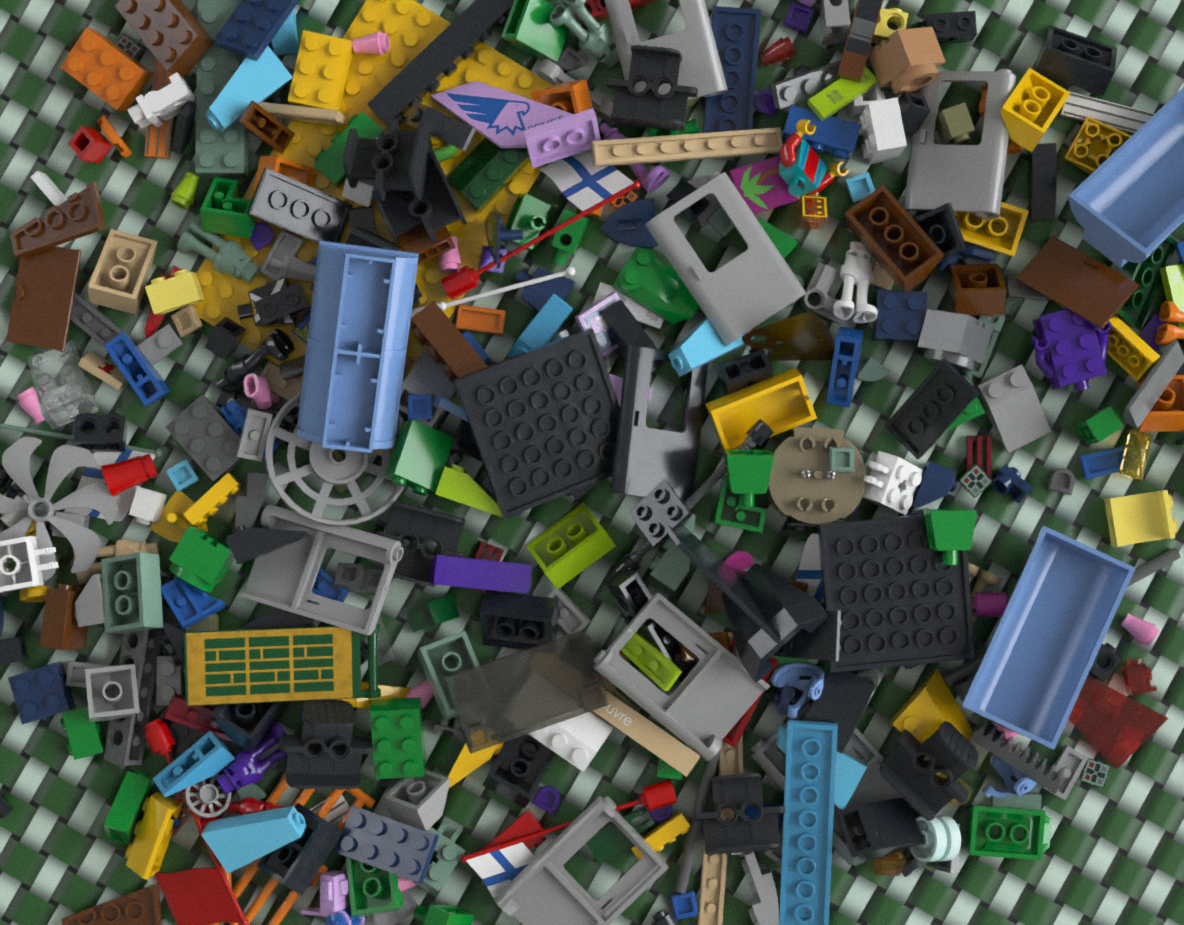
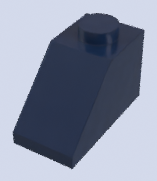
(935, 484)

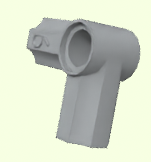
(819, 286)

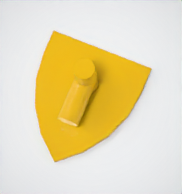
(172, 521)

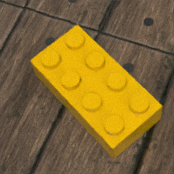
(1129, 350)
(212, 499)
(664, 833)

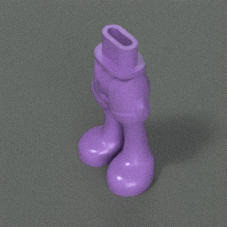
(650, 179)

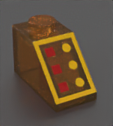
(812, 212)

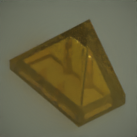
(1135, 454)

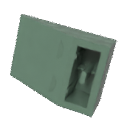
(673, 563)

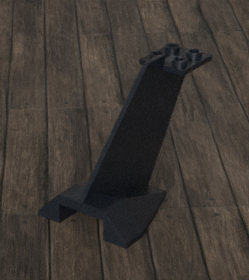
(759, 604)

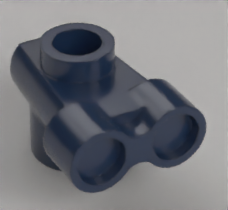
(1009, 480)
(784, 698)

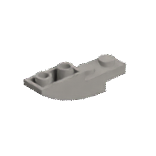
(765, 908)

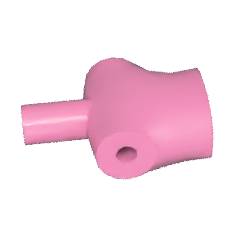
(259, 390)

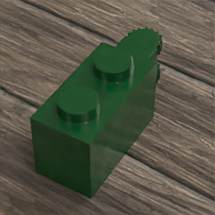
(612, 841)

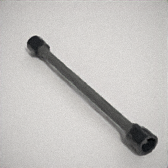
(756, 435)

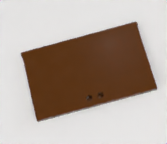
(1072, 282)
(46, 300)

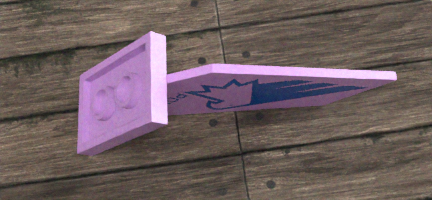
(521, 122)

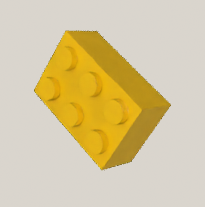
(320, 71)

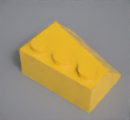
(929, 708)

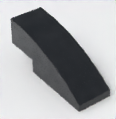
(1042, 182)

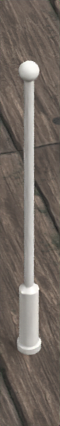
(570, 271)

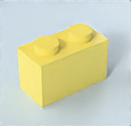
(175, 292)

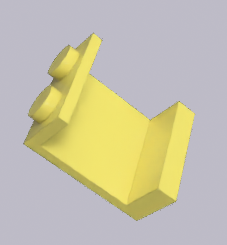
(1140, 518)

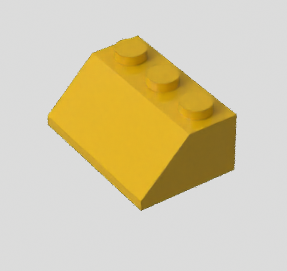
(1032, 108)
(994, 234)
(152, 835)

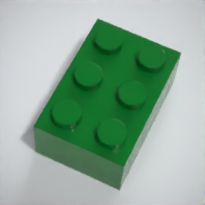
(397, 738)

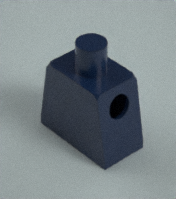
(539, 293)

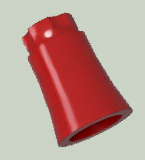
(128, 473)

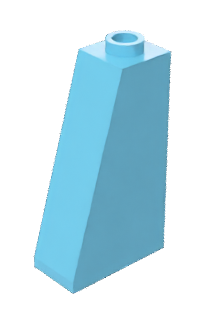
(250, 82)
(700, 348)
(848, 770)
(252, 835)

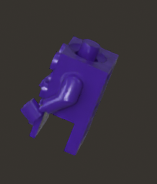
(1070, 349)

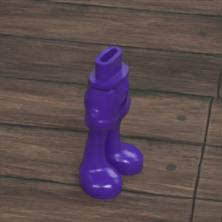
(246, 768)

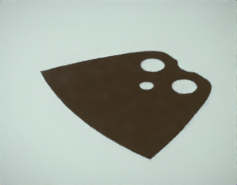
(803, 338)

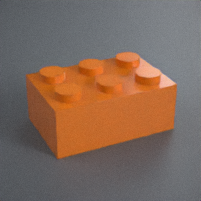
(106, 69)

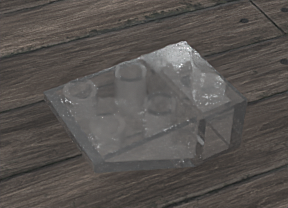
(61, 385)

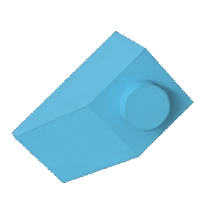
(286, 39)

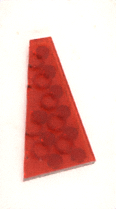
(1113, 721)

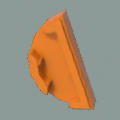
(113, 136)

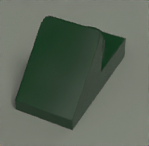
(432, 613)

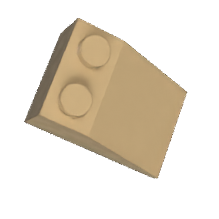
(122, 271)

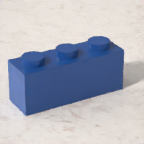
(830, 135)

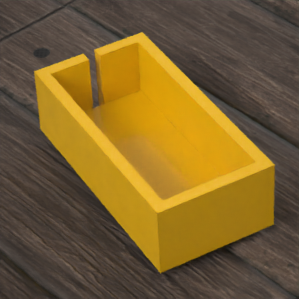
(772, 400)

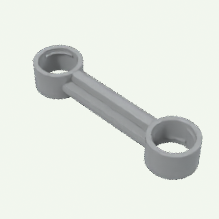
(554, 74)

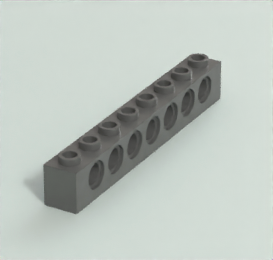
(125, 735)

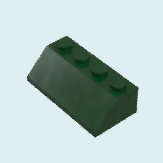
(487, 172)
(1148, 277)

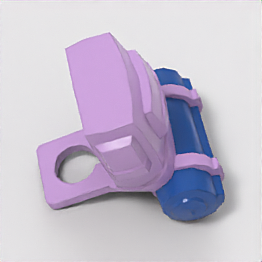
(335, 900)

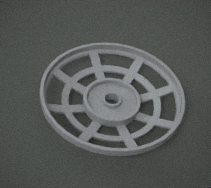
(328, 471)

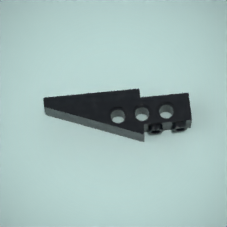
(631, 597)

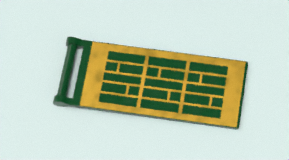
(277, 665)

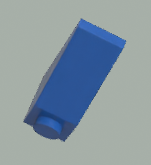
(844, 366)
(137, 369)

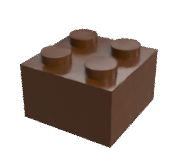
(977, 289)

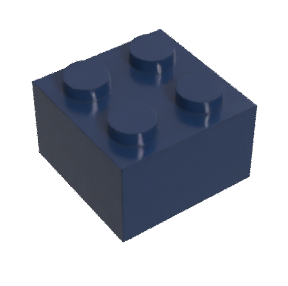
(899, 315)
(41, 692)

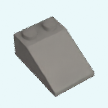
(1013, 408)

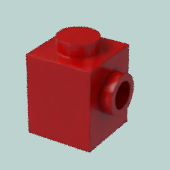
(90, 145)

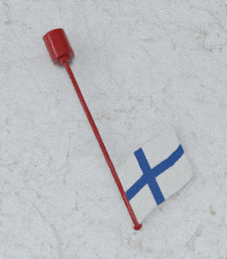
(581, 184)
(505, 861)

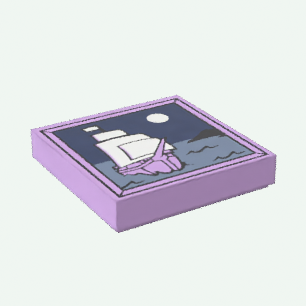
(593, 318)

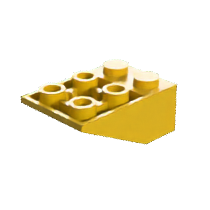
(1094, 144)

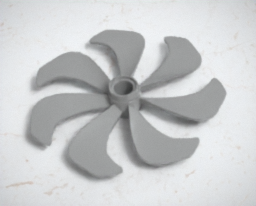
(94, 496)

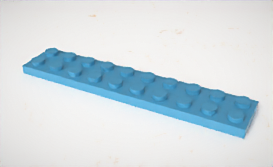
(808, 822)

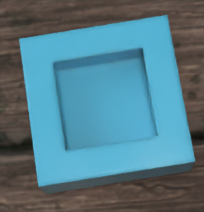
(859, 187)
(183, 475)

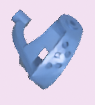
(789, 676)
(1006, 772)

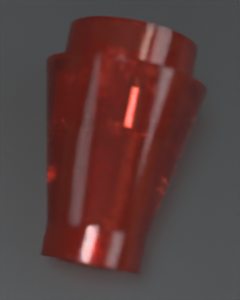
(778, 52)

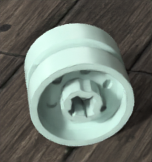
(940, 839)

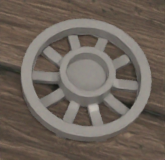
(207, 796)

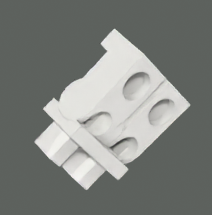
(163, 103)

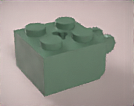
(445, 857)

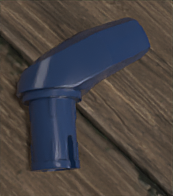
(972, 251)

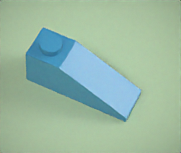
(542, 326)
(196, 764)

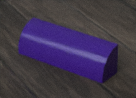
(480, 574)

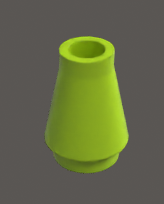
(185, 192)

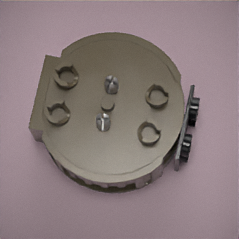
(803, 485)

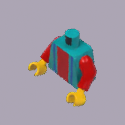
(802, 166)

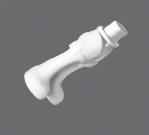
(856, 271)

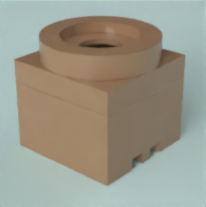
(907, 60)

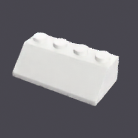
(576, 738)

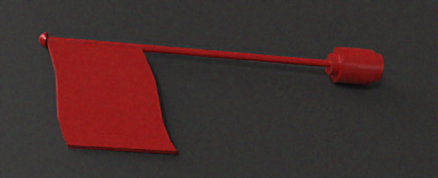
(193, 894)

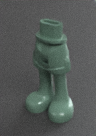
(596, 40)
(228, 260)

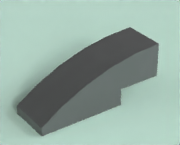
(251, 507)

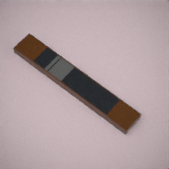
(859, 39)

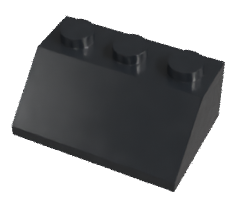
(1076, 60)
(518, 620)
(247, 721)
(301, 859)

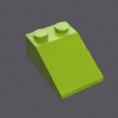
(464, 489)

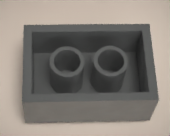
(207, 438)

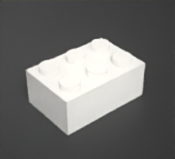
(882, 131)

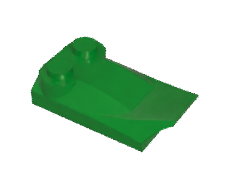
(655, 287)
(1007, 832)
(372, 889)

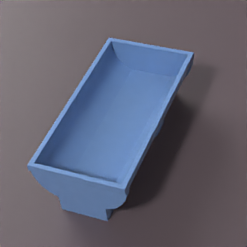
(1137, 191)
(356, 346)
(1048, 637)

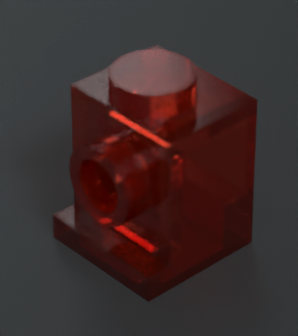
(1137, 677)

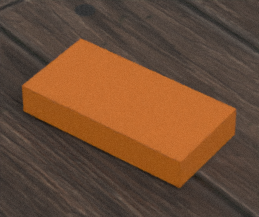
(480, 319)

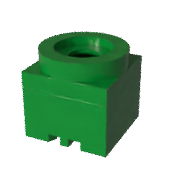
(201, 559)

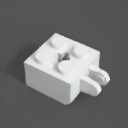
(892, 482)
(28, 568)

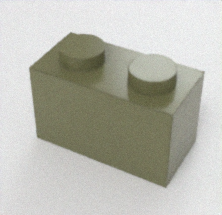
(954, 125)

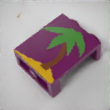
(762, 185)

